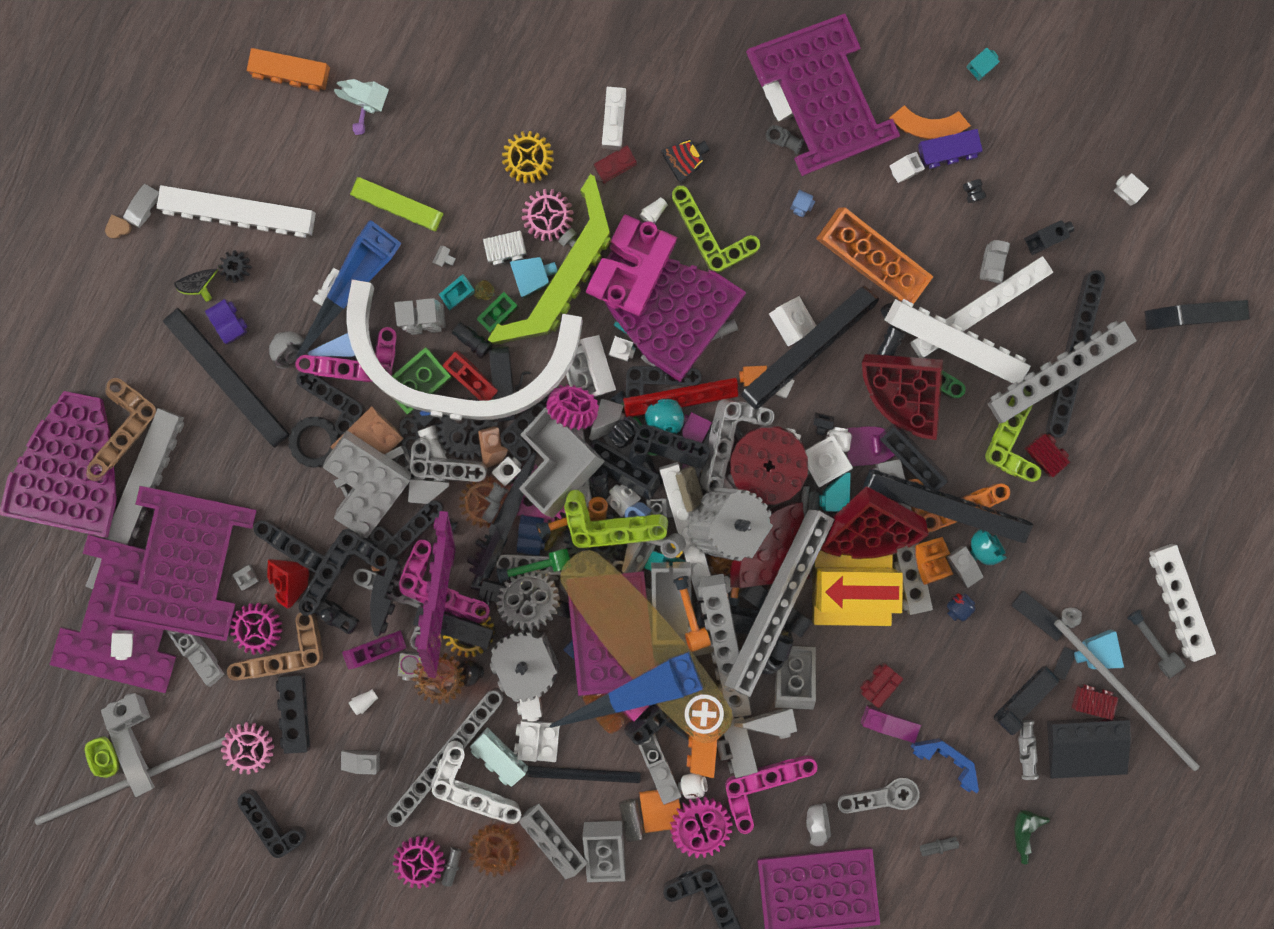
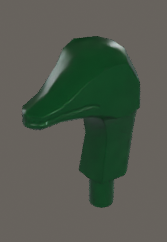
(1025, 824)

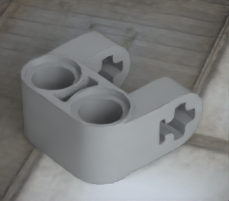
(994, 261)

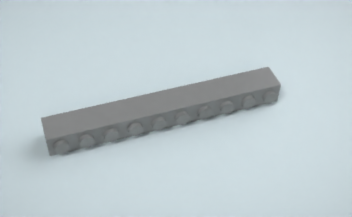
(146, 473)
(779, 602)

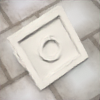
(792, 320)
(827, 460)

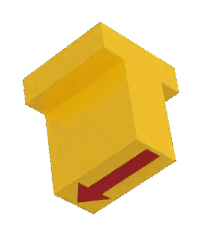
(855, 591)

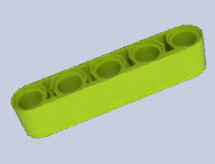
(396, 204)

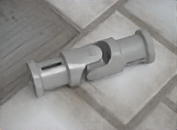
(1027, 746)

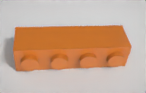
(288, 69)

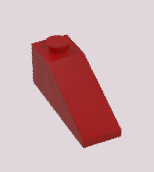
(470, 376)

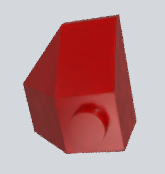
(288, 579)

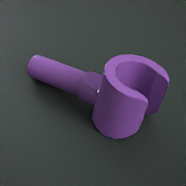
(359, 128)

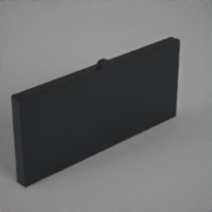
(1064, 663)

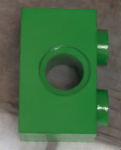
(498, 312)

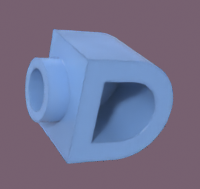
(802, 203)
(637, 509)

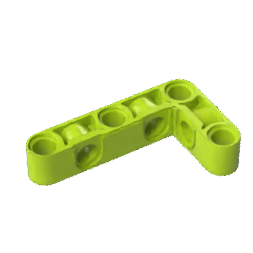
(1003, 442)
(606, 531)

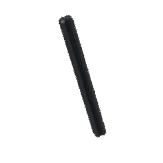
(584, 774)

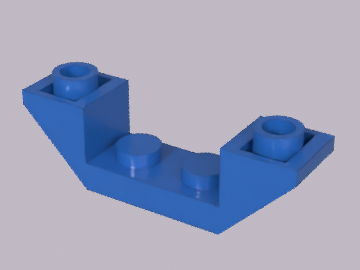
(928, 748)

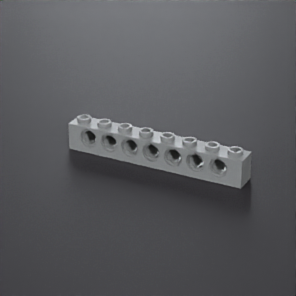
(1122, 338)
(716, 587)
(923, 601)

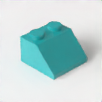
(836, 494)

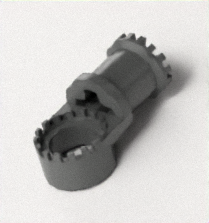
(785, 139)
(494, 498)

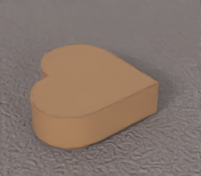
(117, 227)

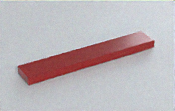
(684, 396)

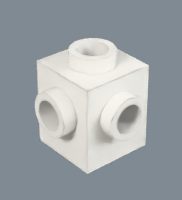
(622, 498)

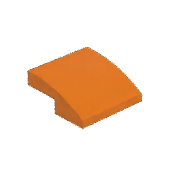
(932, 560)
(655, 814)

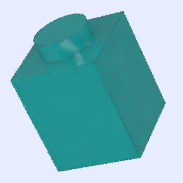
(983, 63)

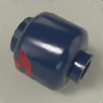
(961, 607)

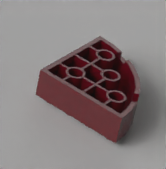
(906, 391)
(873, 527)
(770, 555)

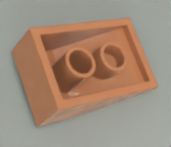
(375, 431)

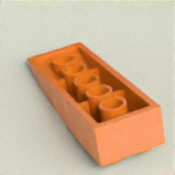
(874, 256)

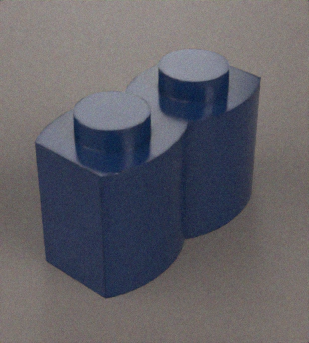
(528, 537)

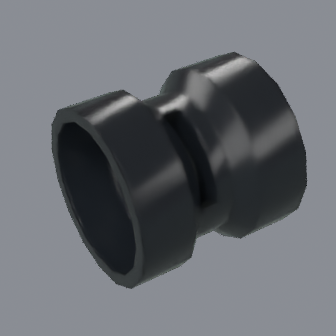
(978, 194)

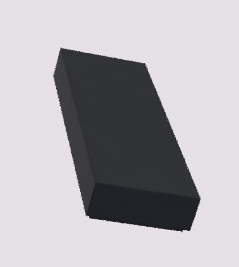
(1037, 614)

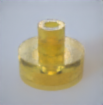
(484, 290)

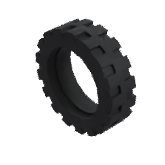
(295, 436)

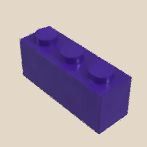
(950, 149)

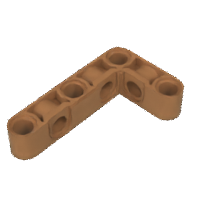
(129, 430)
(309, 641)

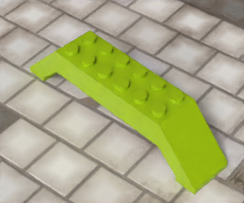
(567, 279)

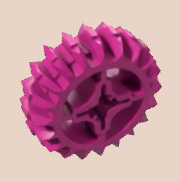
(572, 407)
(261, 633)
(412, 861)

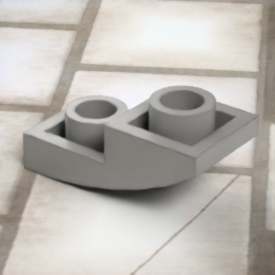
(140, 206)

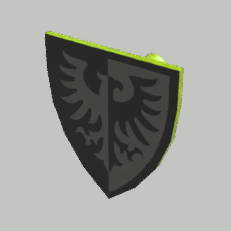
(196, 283)

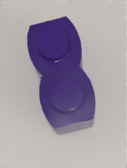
(226, 321)

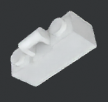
(614, 118)

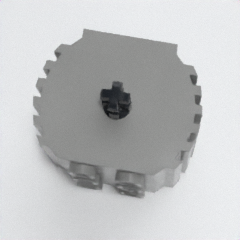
(730, 524)
(524, 664)

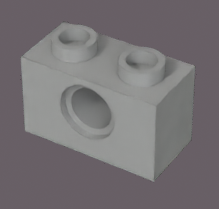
(135, 713)

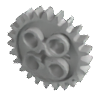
(528, 601)

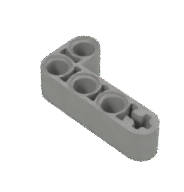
(448, 464)

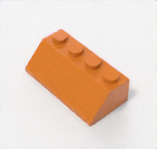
(702, 757)

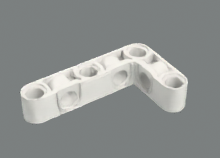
(462, 793)

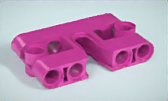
(632, 283)

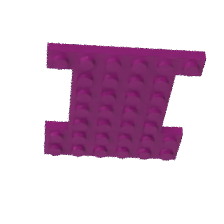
(822, 92)
(182, 566)
(430, 623)
(90, 648)

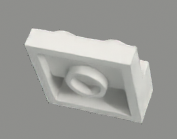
(536, 741)

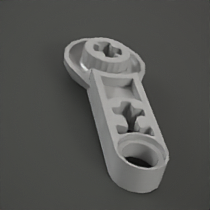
(884, 797)

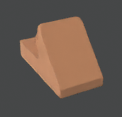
(491, 446)

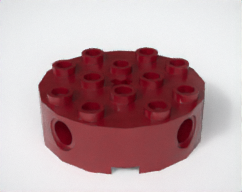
(773, 445)

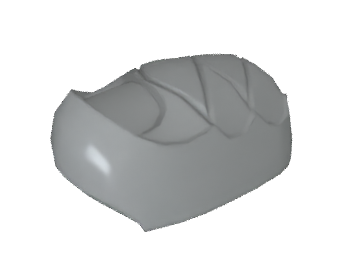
(818, 824)

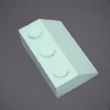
(498, 757)

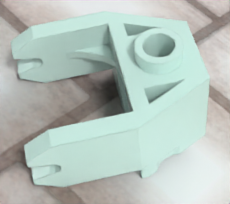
(367, 95)

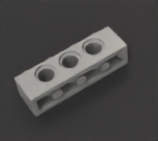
(552, 841)

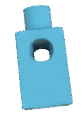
(532, 275)
(1105, 648)

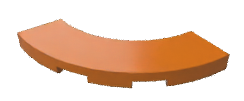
(929, 128)

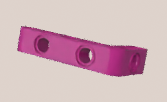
(329, 366)
(457, 605)
(786, 772)

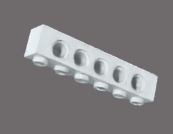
(1203, 646)

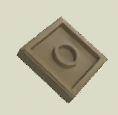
(689, 488)

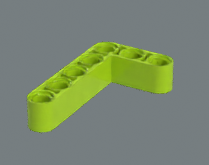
(707, 236)

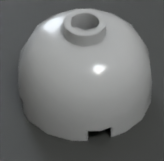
(285, 348)

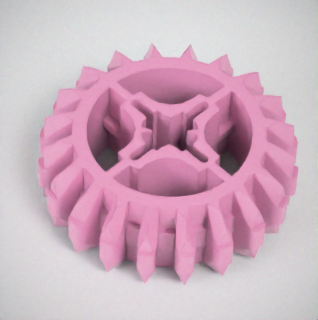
(539, 215)
(252, 754)

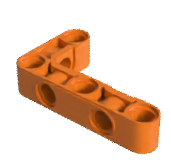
(984, 496)

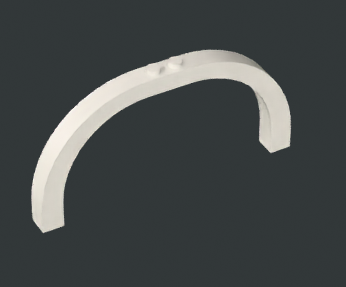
(558, 366)

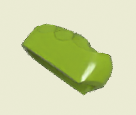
(102, 757)

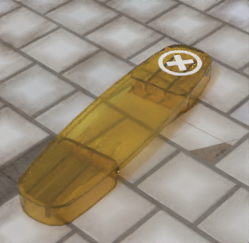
(641, 639)

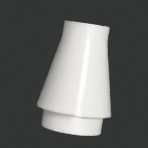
(653, 211)
(362, 702)

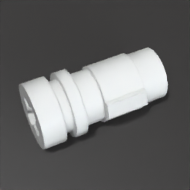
(319, 299)
(436, 446)

